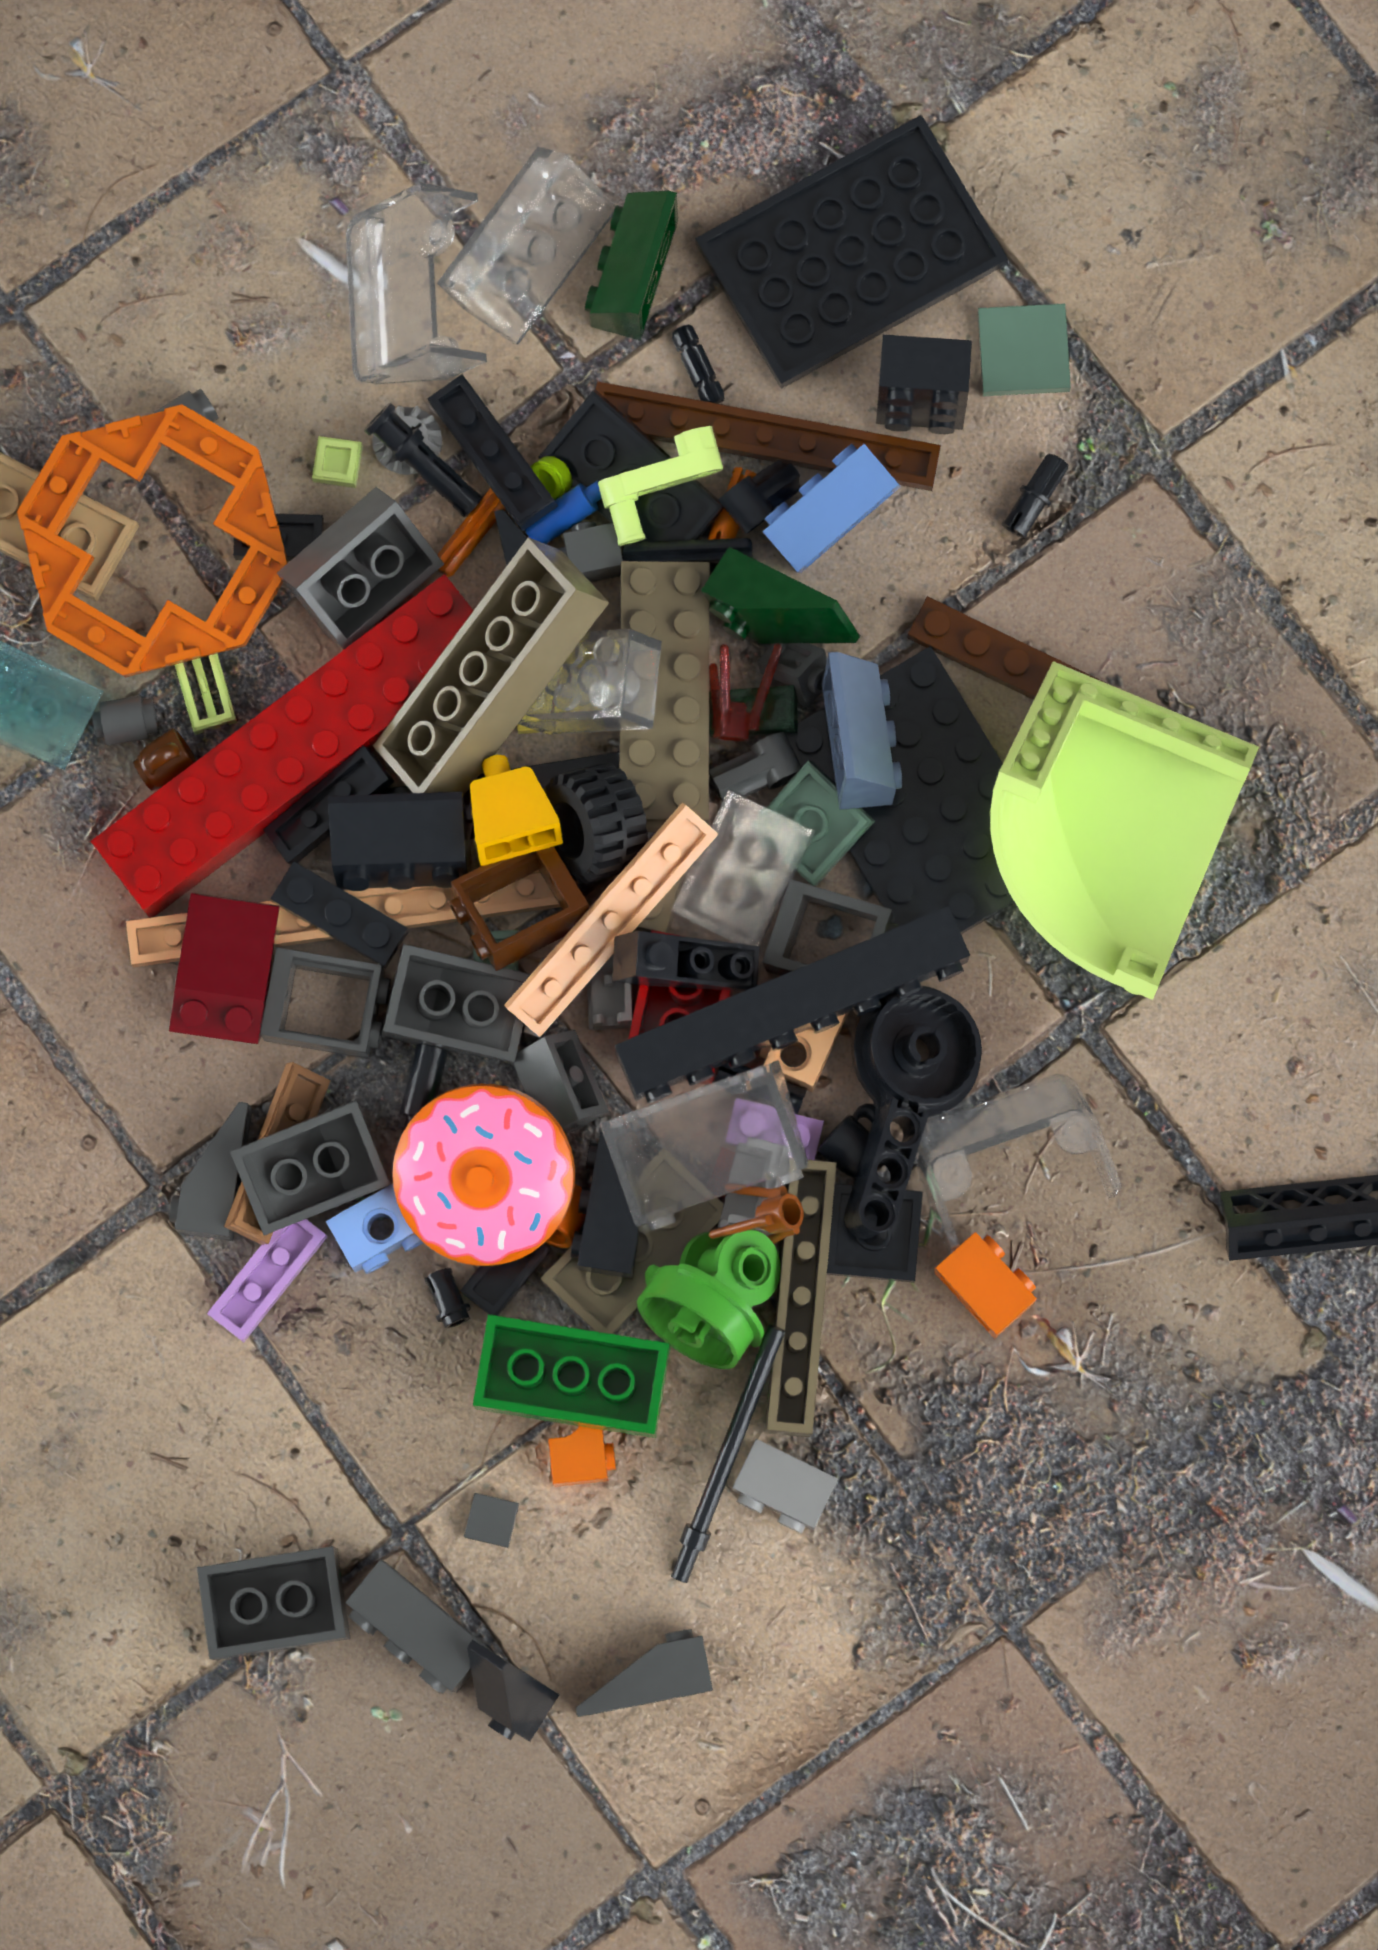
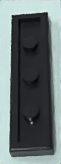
(492, 452)

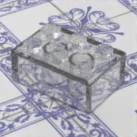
(601, 686)
(743, 871)

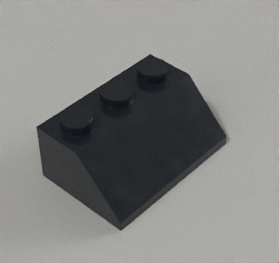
(399, 840)

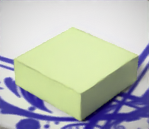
(337, 461)

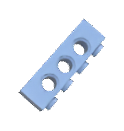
(353, 1234)

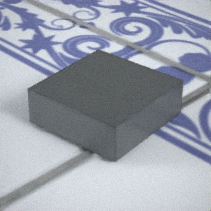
(491, 1520)

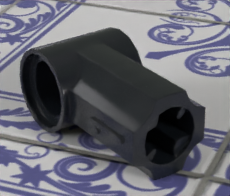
(758, 496)

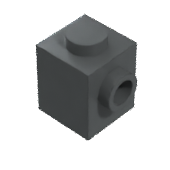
(594, 550)

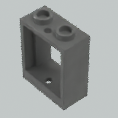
(791, 914)
(280, 991)

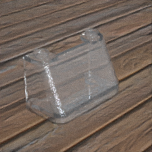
(706, 1144)

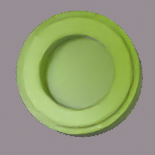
(553, 475)

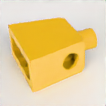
(511, 812)

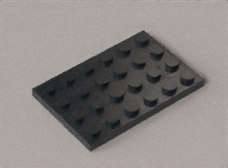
(851, 251)
(936, 835)

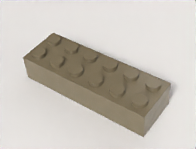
(491, 671)
(673, 757)

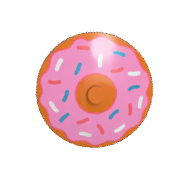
(483, 1174)

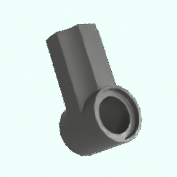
(767, 764)

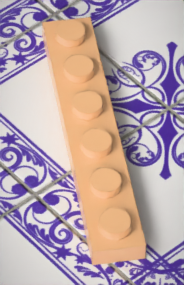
(612, 914)

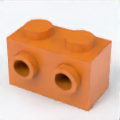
(986, 1283)

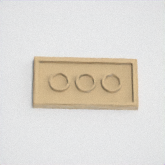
(89, 527)

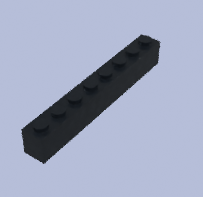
(792, 1004)

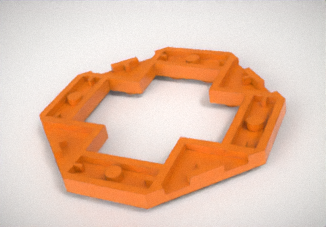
(131, 448)

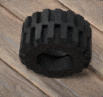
(598, 821)

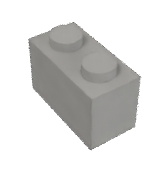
(784, 1486)

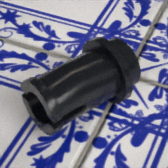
(447, 1298)

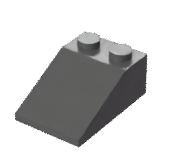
(453, 1005)
(310, 1167)

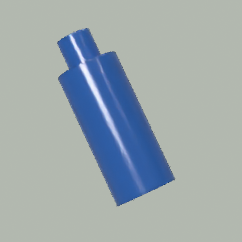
(571, 509)

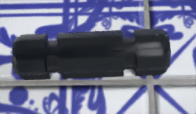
(697, 364)

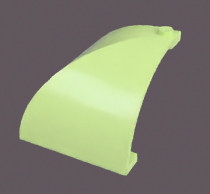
(1111, 822)

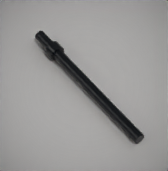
(696, 1534)

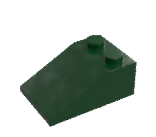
(773, 606)

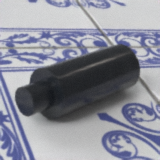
(423, 1080)

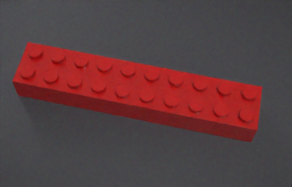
(279, 754)

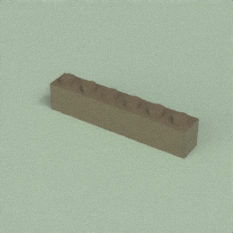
(801, 1305)

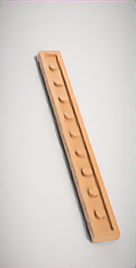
(161, 937)

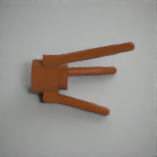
(778, 1214)

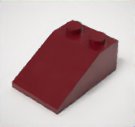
(224, 968)

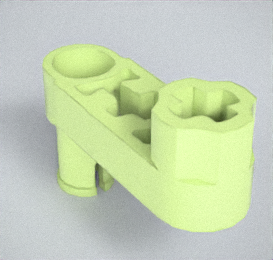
(696, 460)

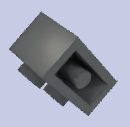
(559, 1078)

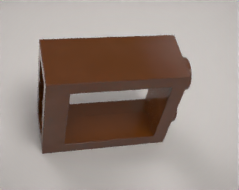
(500, 874)

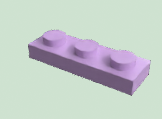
(266, 1278)

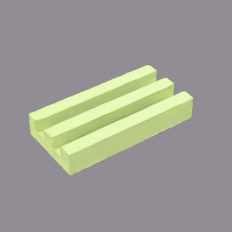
(213, 720)

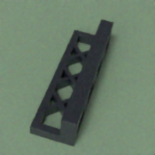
(1304, 1229)

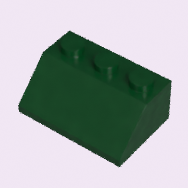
(633, 263)

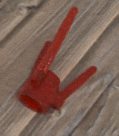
(730, 718)

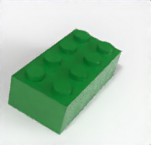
(571, 1376)

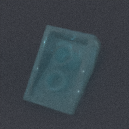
(42, 707)

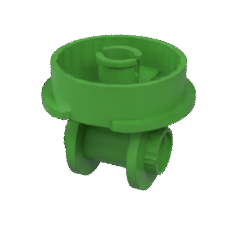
(709, 1297)

